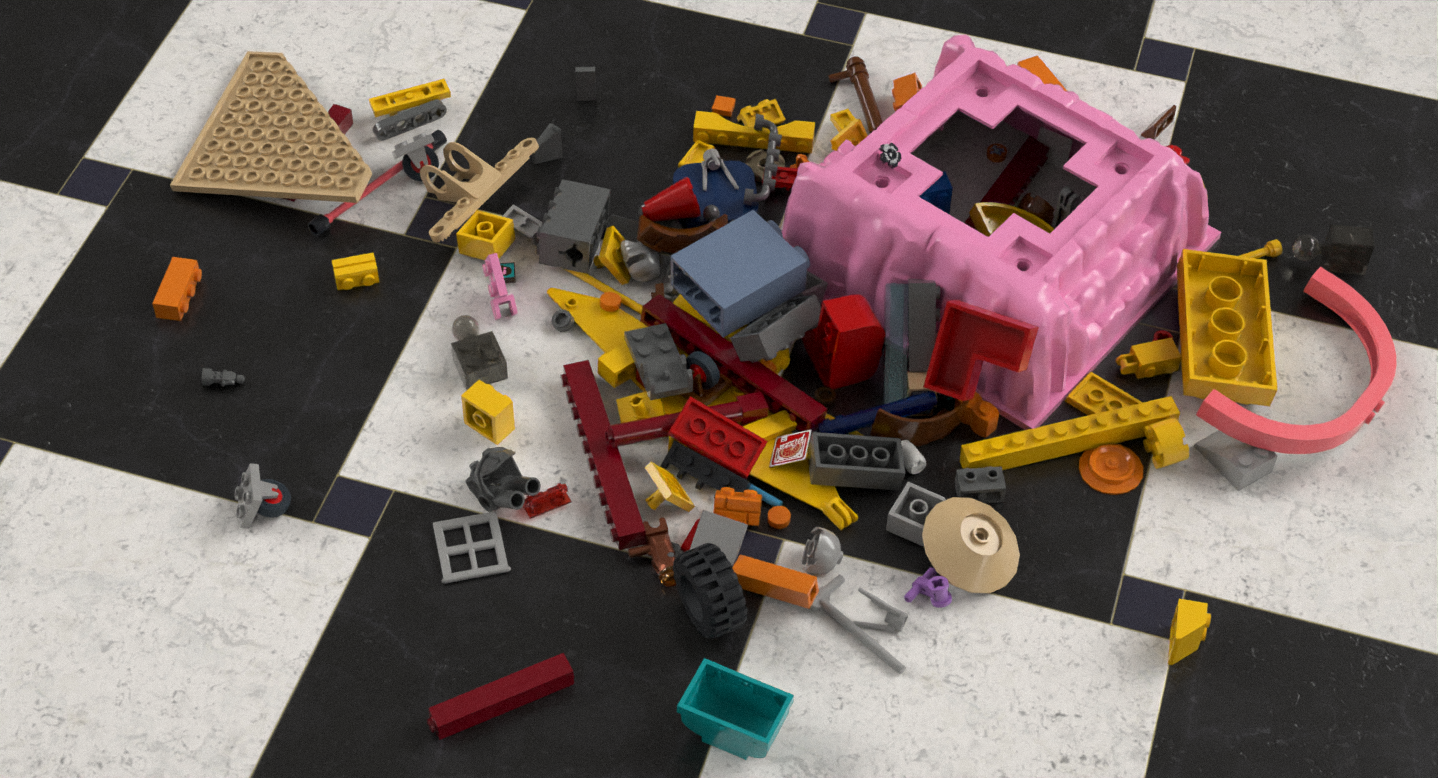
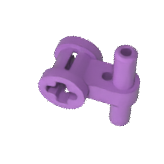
(933, 586)

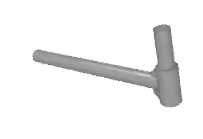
(822, 601)

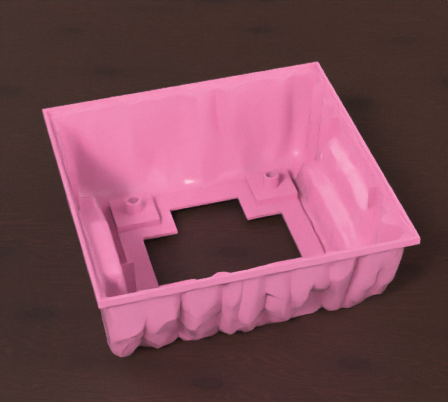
(1076, 284)

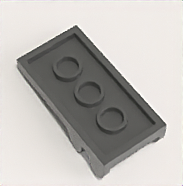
(659, 362)

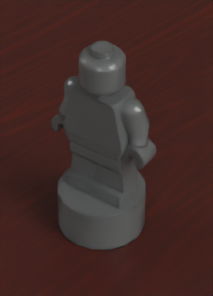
(223, 378)

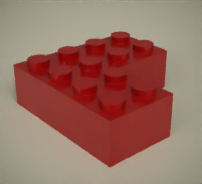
(969, 338)

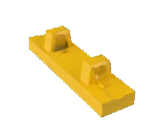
(409, 98)

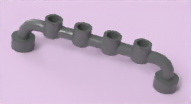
(770, 168)

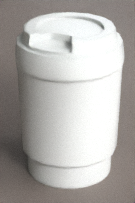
(913, 459)

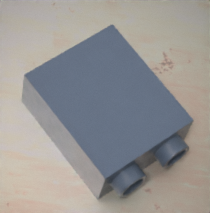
(739, 272)

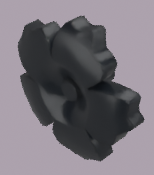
(890, 155)

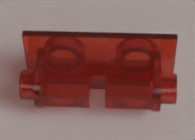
(546, 501)

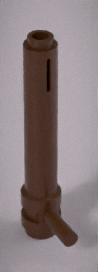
(859, 77)

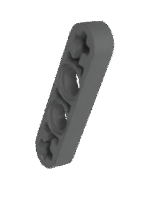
(435, 110)

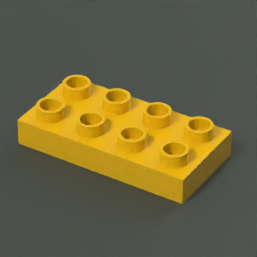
(1226, 327)

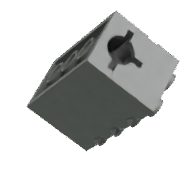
(573, 226)

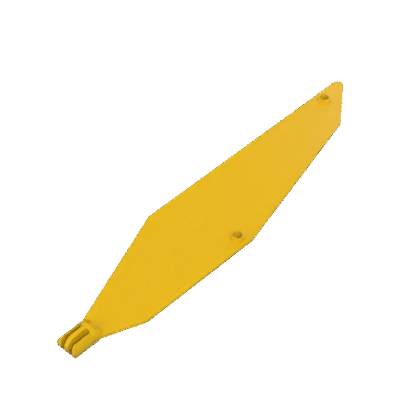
(792, 478)

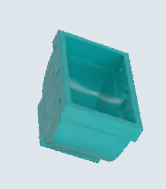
(734, 710)

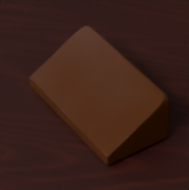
(1160, 123)

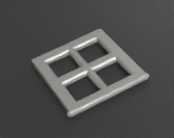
(470, 547)

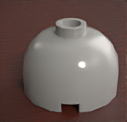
(822, 552)

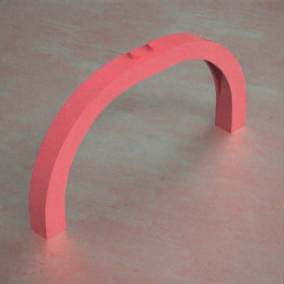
(1316, 438)

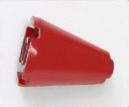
(673, 203)

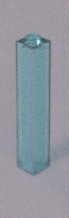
(895, 342)

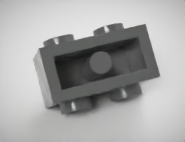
(981, 484)

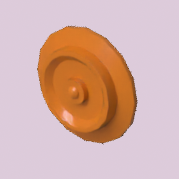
(1111, 469)

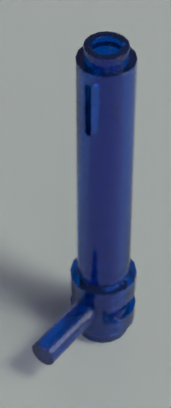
(865, 418)

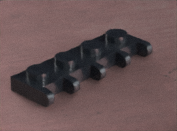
(702, 469)

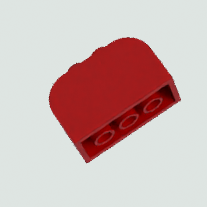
(847, 341)

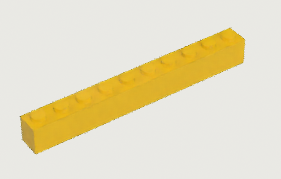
(1067, 436)

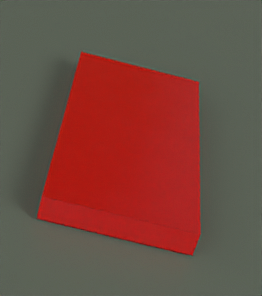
(717, 437)

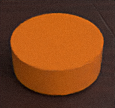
(610, 301)
(779, 517)

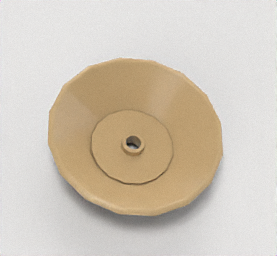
(960, 555)

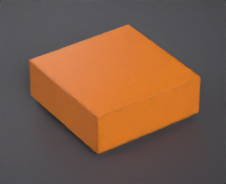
(723, 105)

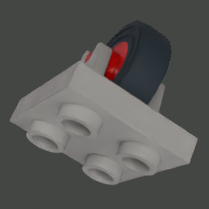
(416, 155)
(259, 496)

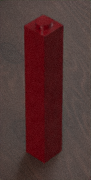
(500, 696)

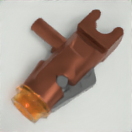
(661, 549)

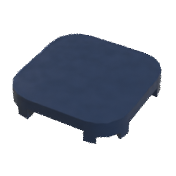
(719, 190)

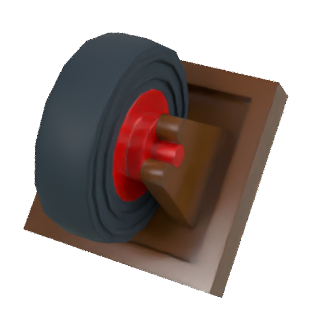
(707, 380)

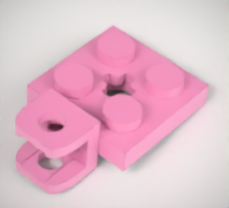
(497, 286)

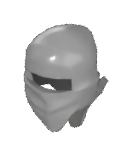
(641, 261)

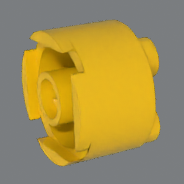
(1166, 442)

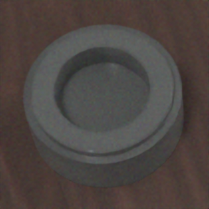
(562, 320)

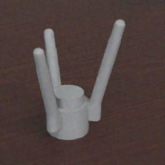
(713, 161)
(894, 617)

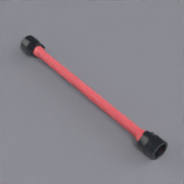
(322, 223)

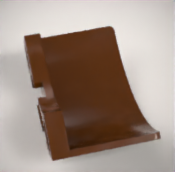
(673, 239)
(918, 431)

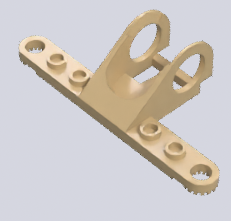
(482, 184)

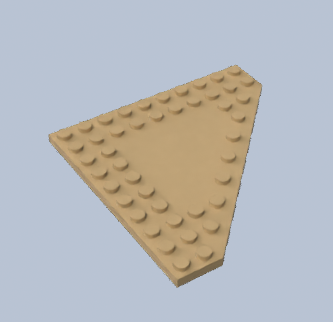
(272, 141)

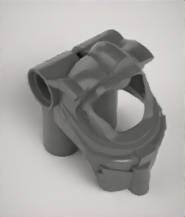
(500, 468)

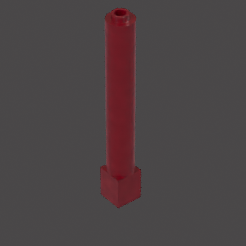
(744, 410)

